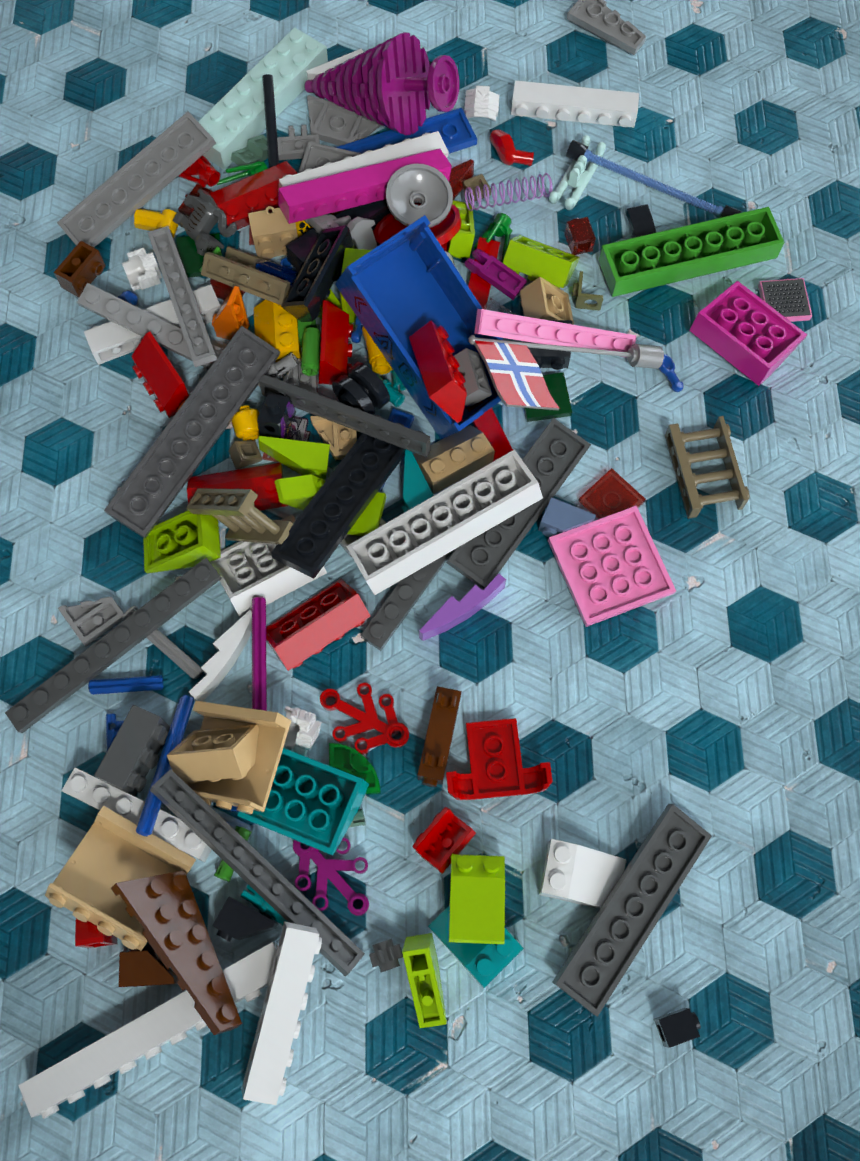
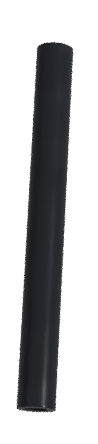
(270, 118)

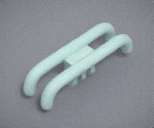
(577, 176)

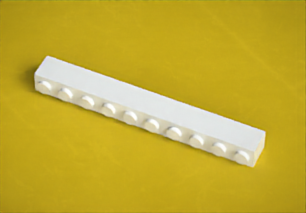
(138, 1039)

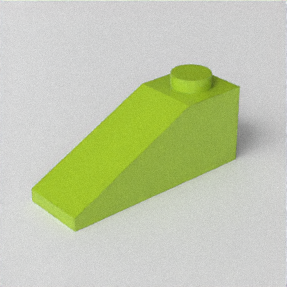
(462, 242)
(299, 456)
(424, 979)

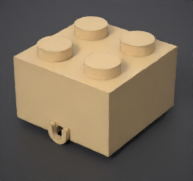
(271, 232)

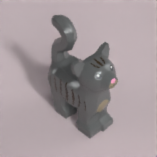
(202, 220)

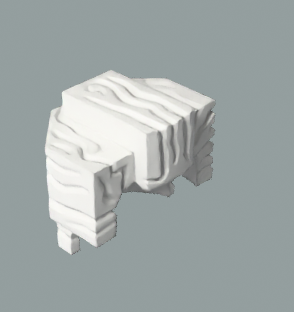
(481, 103)
(142, 270)
(302, 730)

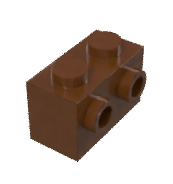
(79, 268)

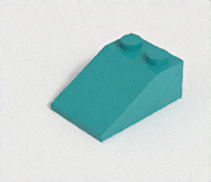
(479, 959)

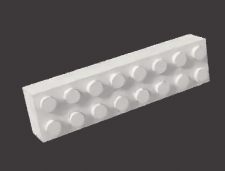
(445, 522)

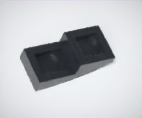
(640, 221)

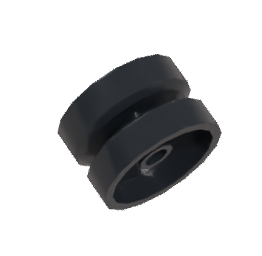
(361, 389)

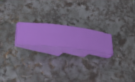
(456, 612)

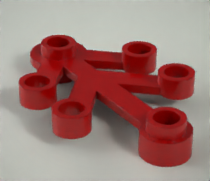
(367, 720)

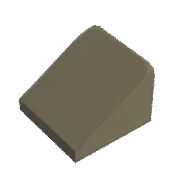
(244, 453)

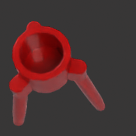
(207, 174)

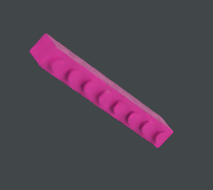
(350, 188)

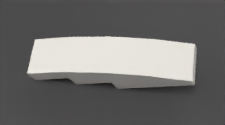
(229, 649)

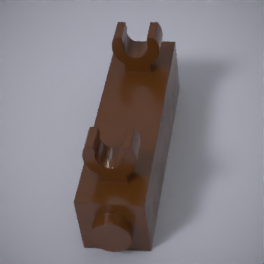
(439, 736)

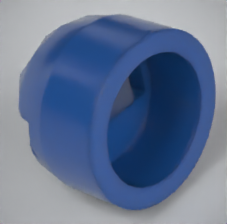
(129, 297)

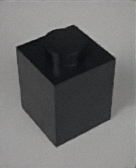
(678, 1027)

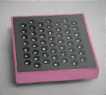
(787, 297)

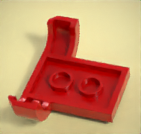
(496, 764)

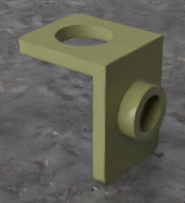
(581, 297)

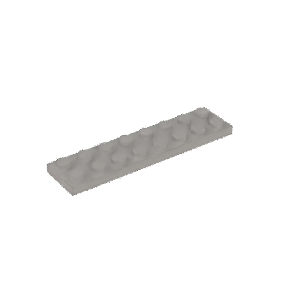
(137, 181)

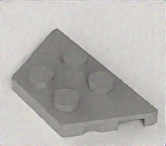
(336, 123)

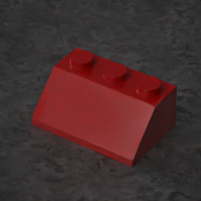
(334, 343)
(159, 376)

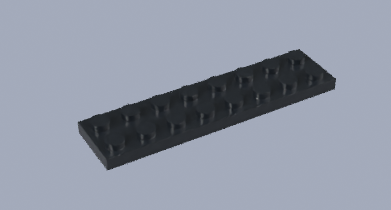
(338, 505)

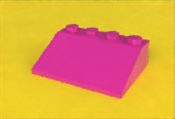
(747, 332)

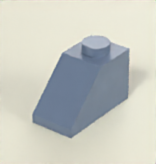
(563, 517)

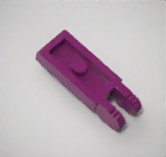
(496, 273)

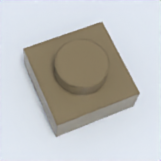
(478, 180)

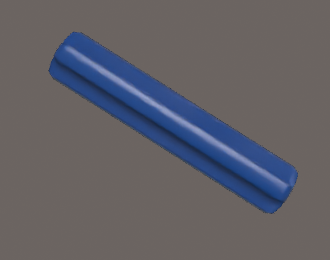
(130, 684)

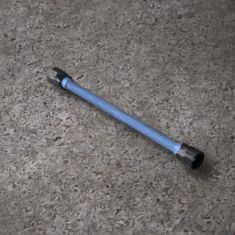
(576, 149)

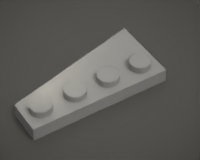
(607, 24)

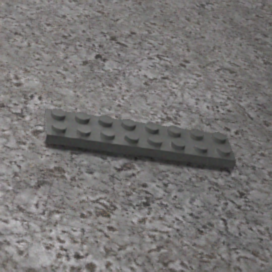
(551, 463)
(632, 910)

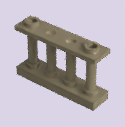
(239, 270)
(688, 481)
(237, 512)

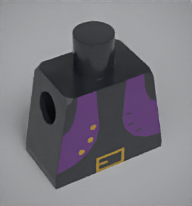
(276, 413)

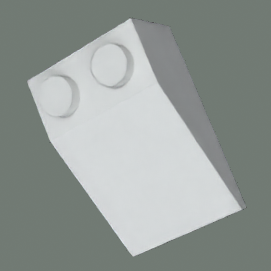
(579, 874)

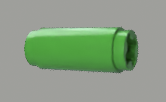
(311, 351)

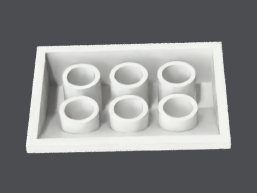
(252, 572)

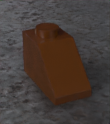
(143, 969)

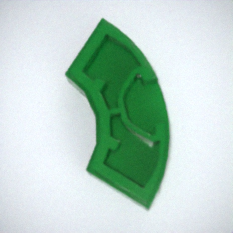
(354, 763)

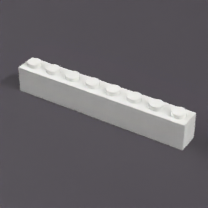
(390, 152)

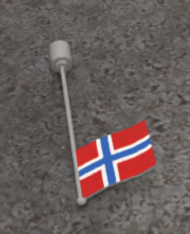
(520, 378)

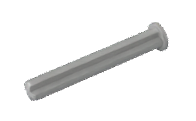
(170, 649)

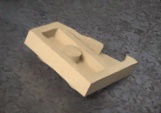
(338, 436)

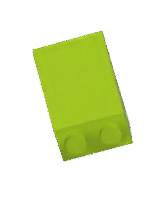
(181, 542)
(477, 899)

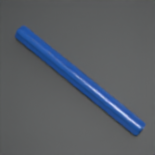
(175, 736)

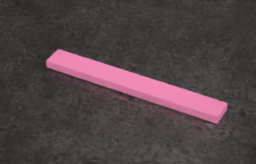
(549, 332)

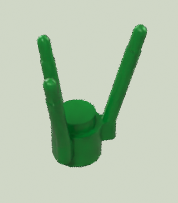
(251, 170)
(499, 227)

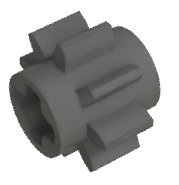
(386, 955)

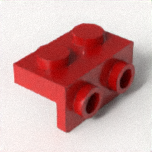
(442, 838)

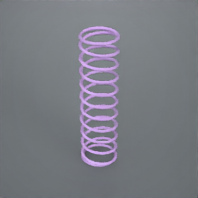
(510, 196)

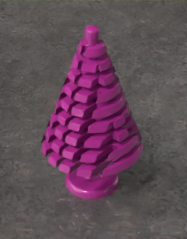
(391, 84)

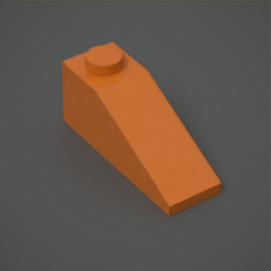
(230, 316)

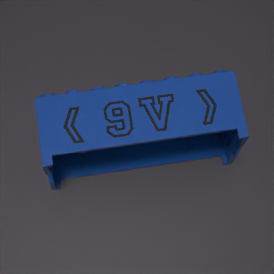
(399, 292)

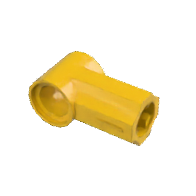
(154, 220)

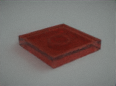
(610, 496)

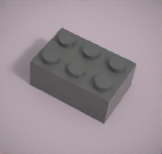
(134, 751)

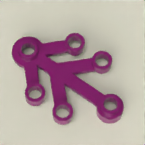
(328, 870)

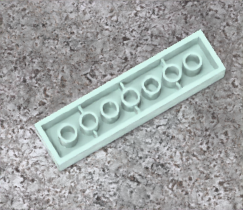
(242, 110)

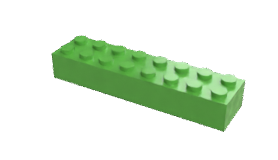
(690, 251)

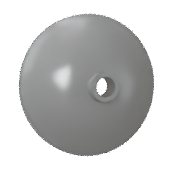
(423, 185)

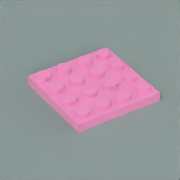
(611, 566)

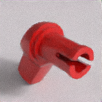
(507, 152)

